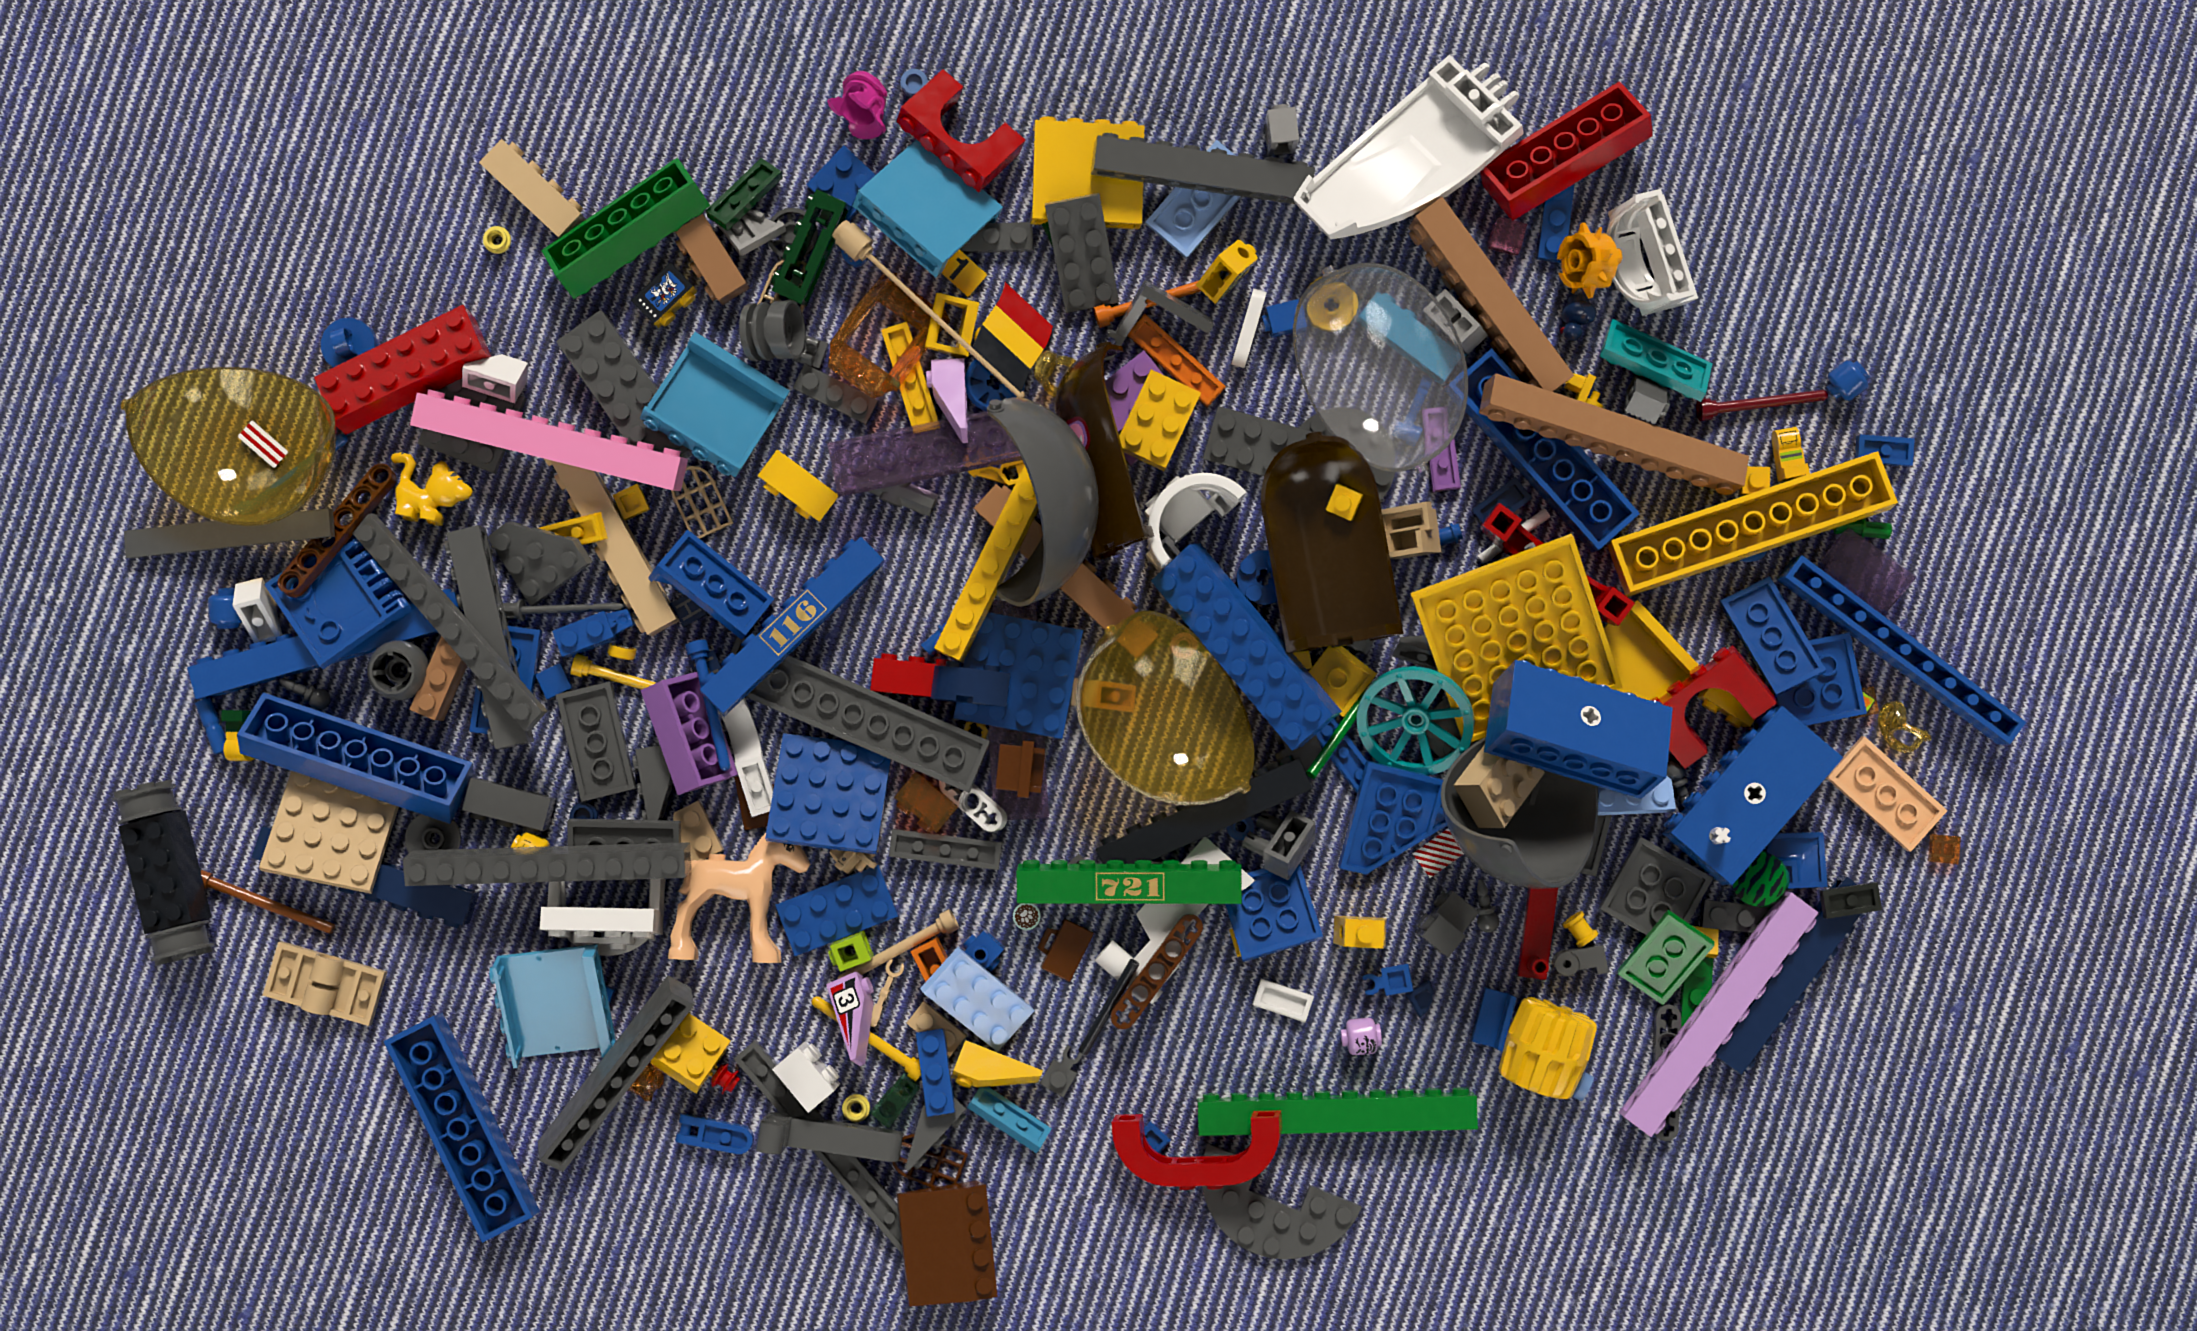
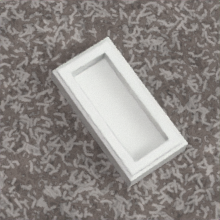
(1283, 1000)

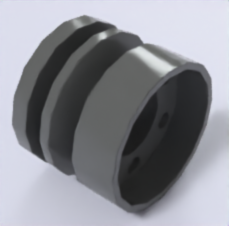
(772, 330)

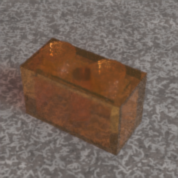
(925, 802)

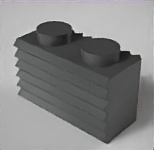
(1646, 399)

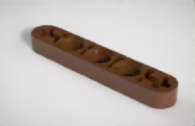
(1153, 985)

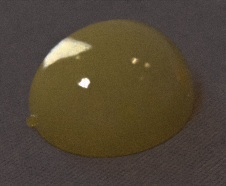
(191, 448)
(1164, 713)

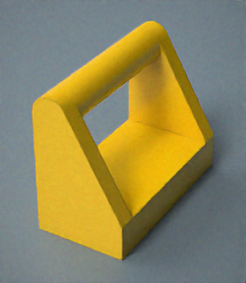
(966, 328)

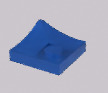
(1803, 857)

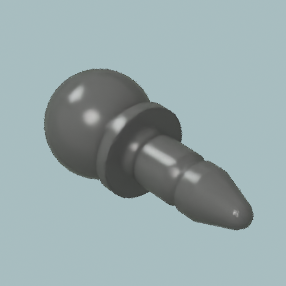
(317, 698)
(1676, 773)
(1488, 919)

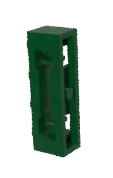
(804, 233)

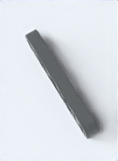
(1674, 1024)

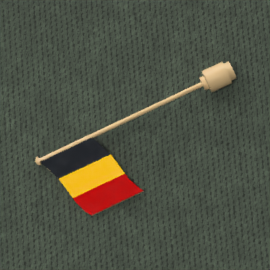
(1008, 337)

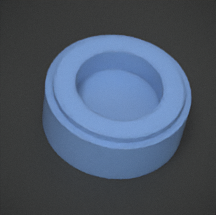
(913, 81)
(1583, 1086)

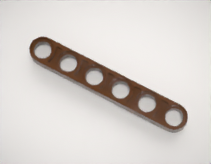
(342, 532)

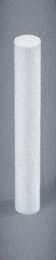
(1529, 525)

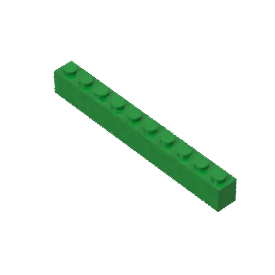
(1341, 1112)

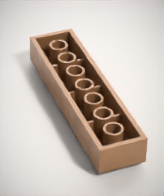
(1487, 297)

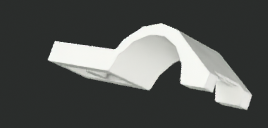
(749, 758)

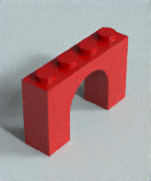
(972, 162)
(1726, 672)

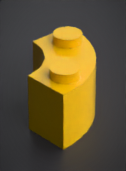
(798, 486)

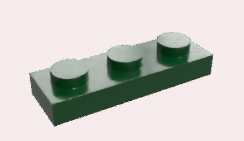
(744, 194)

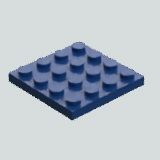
(1041, 672)
(828, 795)

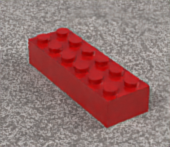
(1566, 150)
(401, 368)

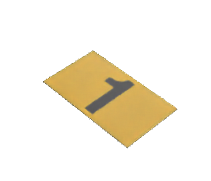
(963, 273)

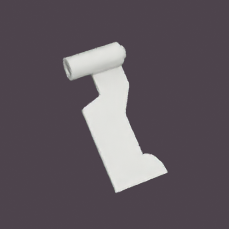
(1158, 922)

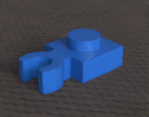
(1394, 980)

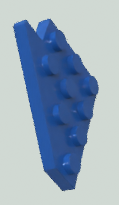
(1390, 816)

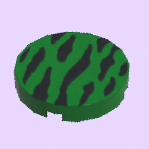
(1763, 881)

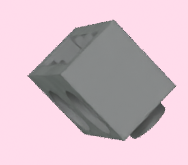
(1281, 130)
(1467, 328)

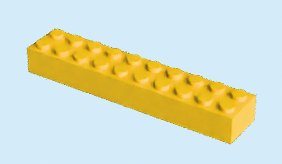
(1752, 524)

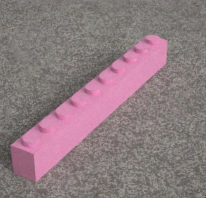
(549, 442)

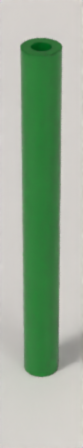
(1334, 740)

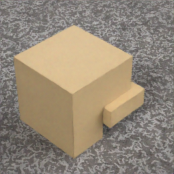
(1411, 530)

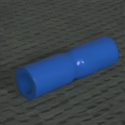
(211, 723)

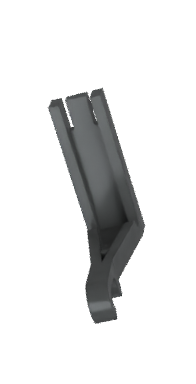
(1163, 299)

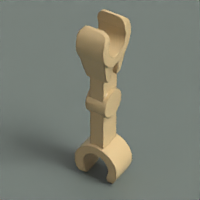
(877, 1008)

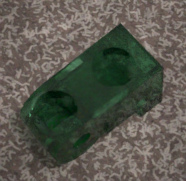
(894, 1100)

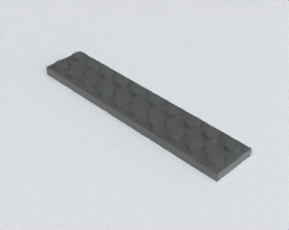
(872, 721)

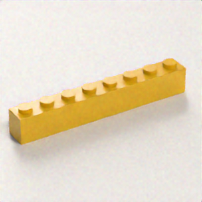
(989, 570)

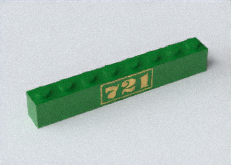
(1129, 882)

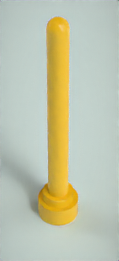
(583, 666)
(911, 1065)

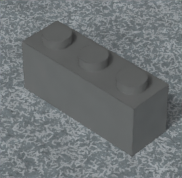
(509, 805)

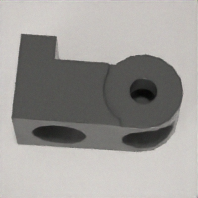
(1571, 960)

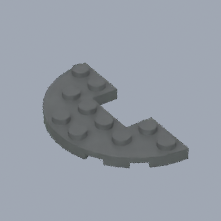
(1276, 1228)

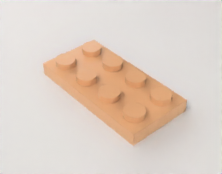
(1886, 794)

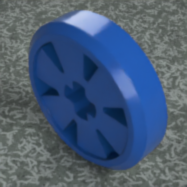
(977, 389)

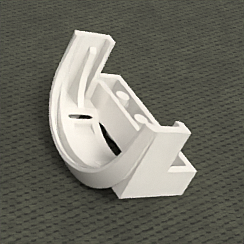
(1652, 222)
(580, 923)

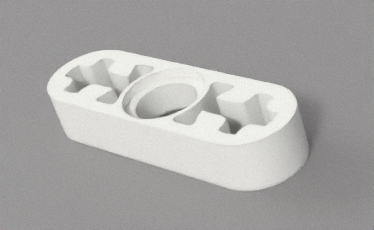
(1248, 328)
(982, 819)

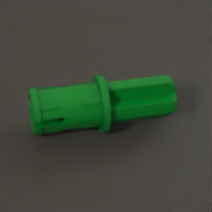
(1868, 529)

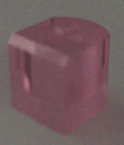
(1507, 236)

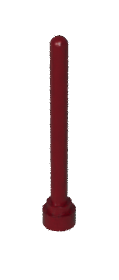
(1708, 409)

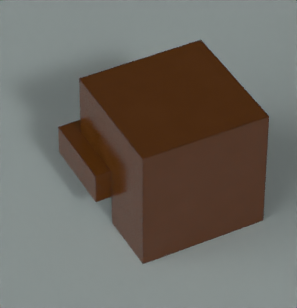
(1020, 768)

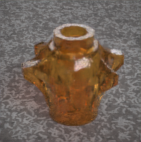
(647, 1082)

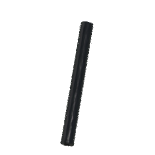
(1111, 1001)

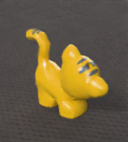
(441, 489)

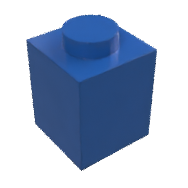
(1280, 318)

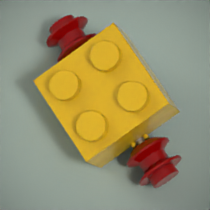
(693, 1056)

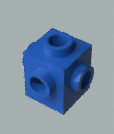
(987, 943)

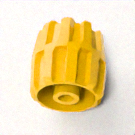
(1547, 1048)

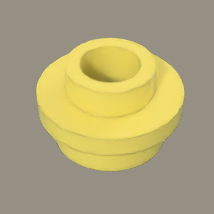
(491, 234)
(856, 1116)

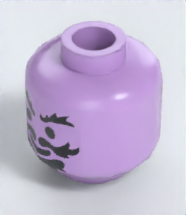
(1361, 1036)

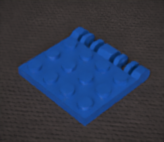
(341, 603)

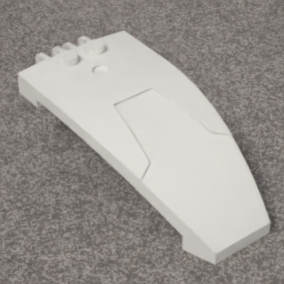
(1414, 152)

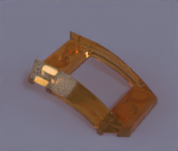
(859, 369)

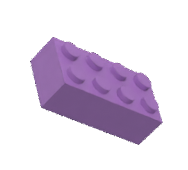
(685, 733)

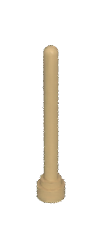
(945, 923)

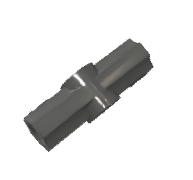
(909, 496)

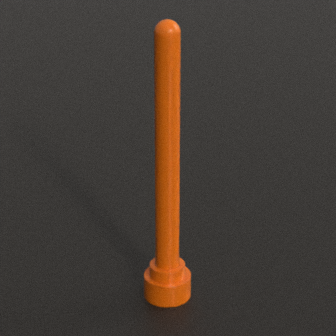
(1106, 314)

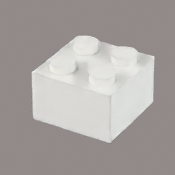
(807, 1076)

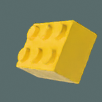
(1158, 420)

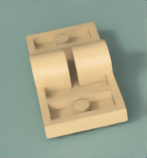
(324, 983)

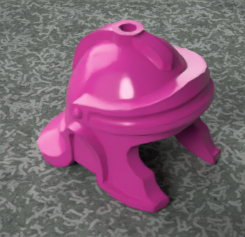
(862, 105)

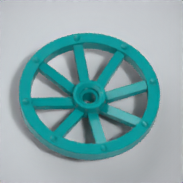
(1412, 724)

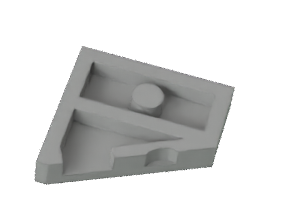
(752, 231)

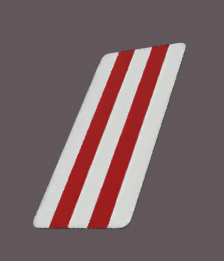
(263, 444)

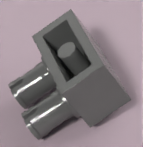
(1287, 847)

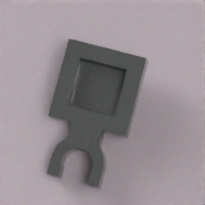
(1059, 1074)

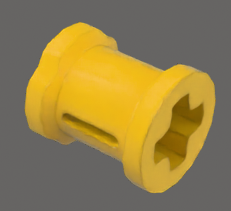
(1580, 929)

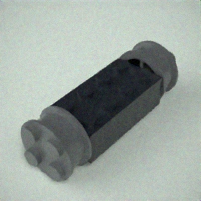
(164, 871)

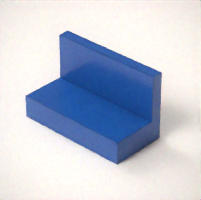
(1493, 1018)

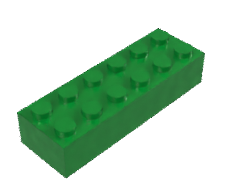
(625, 228)

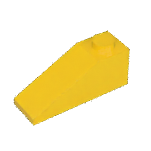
(987, 1068)

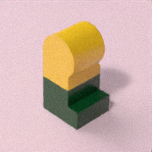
(234, 722)

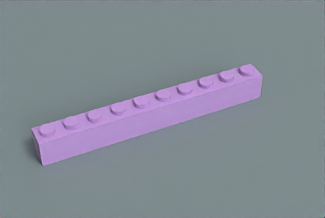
(1718, 1013)

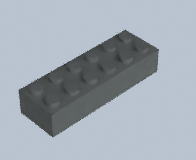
(615, 378)

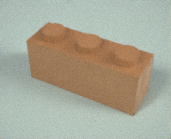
(711, 260)
(440, 683)

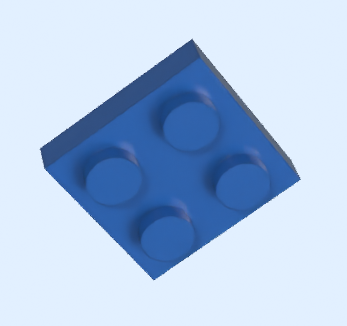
(842, 178)

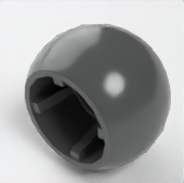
(404, 653)

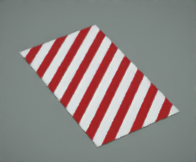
(1438, 853)

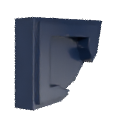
(1421, 997)

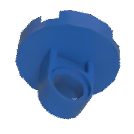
(346, 340)

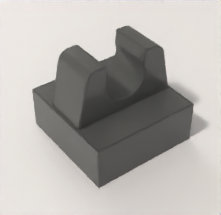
(813, 352)

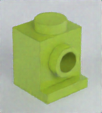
(844, 960)

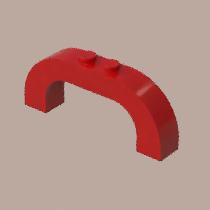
(1509, 535)
(1196, 1170)

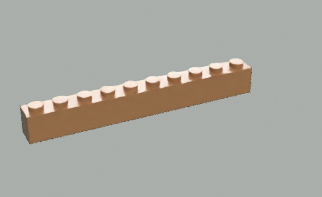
(1613, 434)

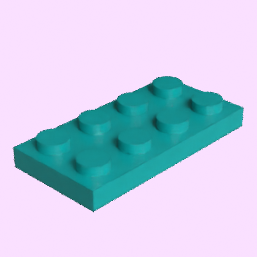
(1656, 360)

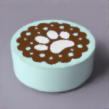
(1026, 916)

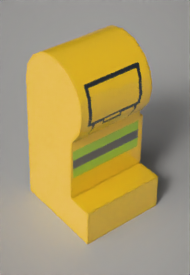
(1788, 454)

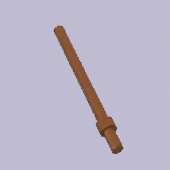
(266, 903)

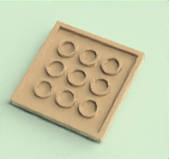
(328, 835)

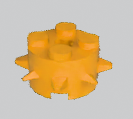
(1588, 260)

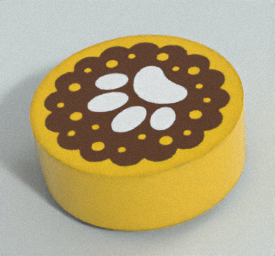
(621, 651)

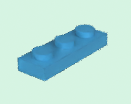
(1009, 1118)

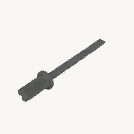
(519, 610)

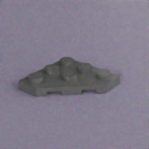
(538, 558)

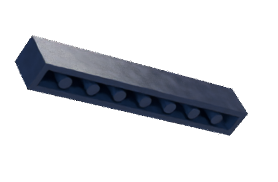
(447, 902)
(1786, 987)

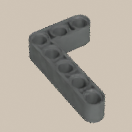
(828, 1136)

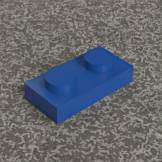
(1892, 450)

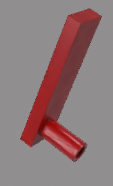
(1537, 933)

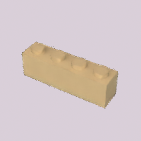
(532, 189)

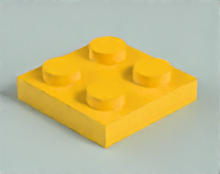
(1342, 676)

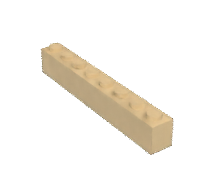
(620, 550)

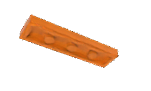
(1175, 359)

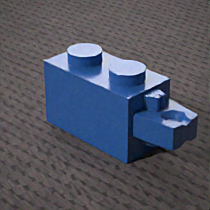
(592, 632)

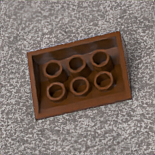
(947, 1244)

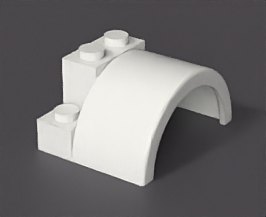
(1183, 507)

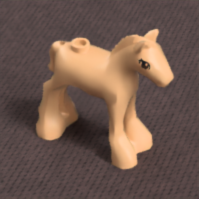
(740, 881)

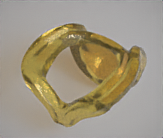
(1044, 367)
(1893, 718)

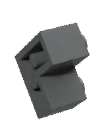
(1446, 922)

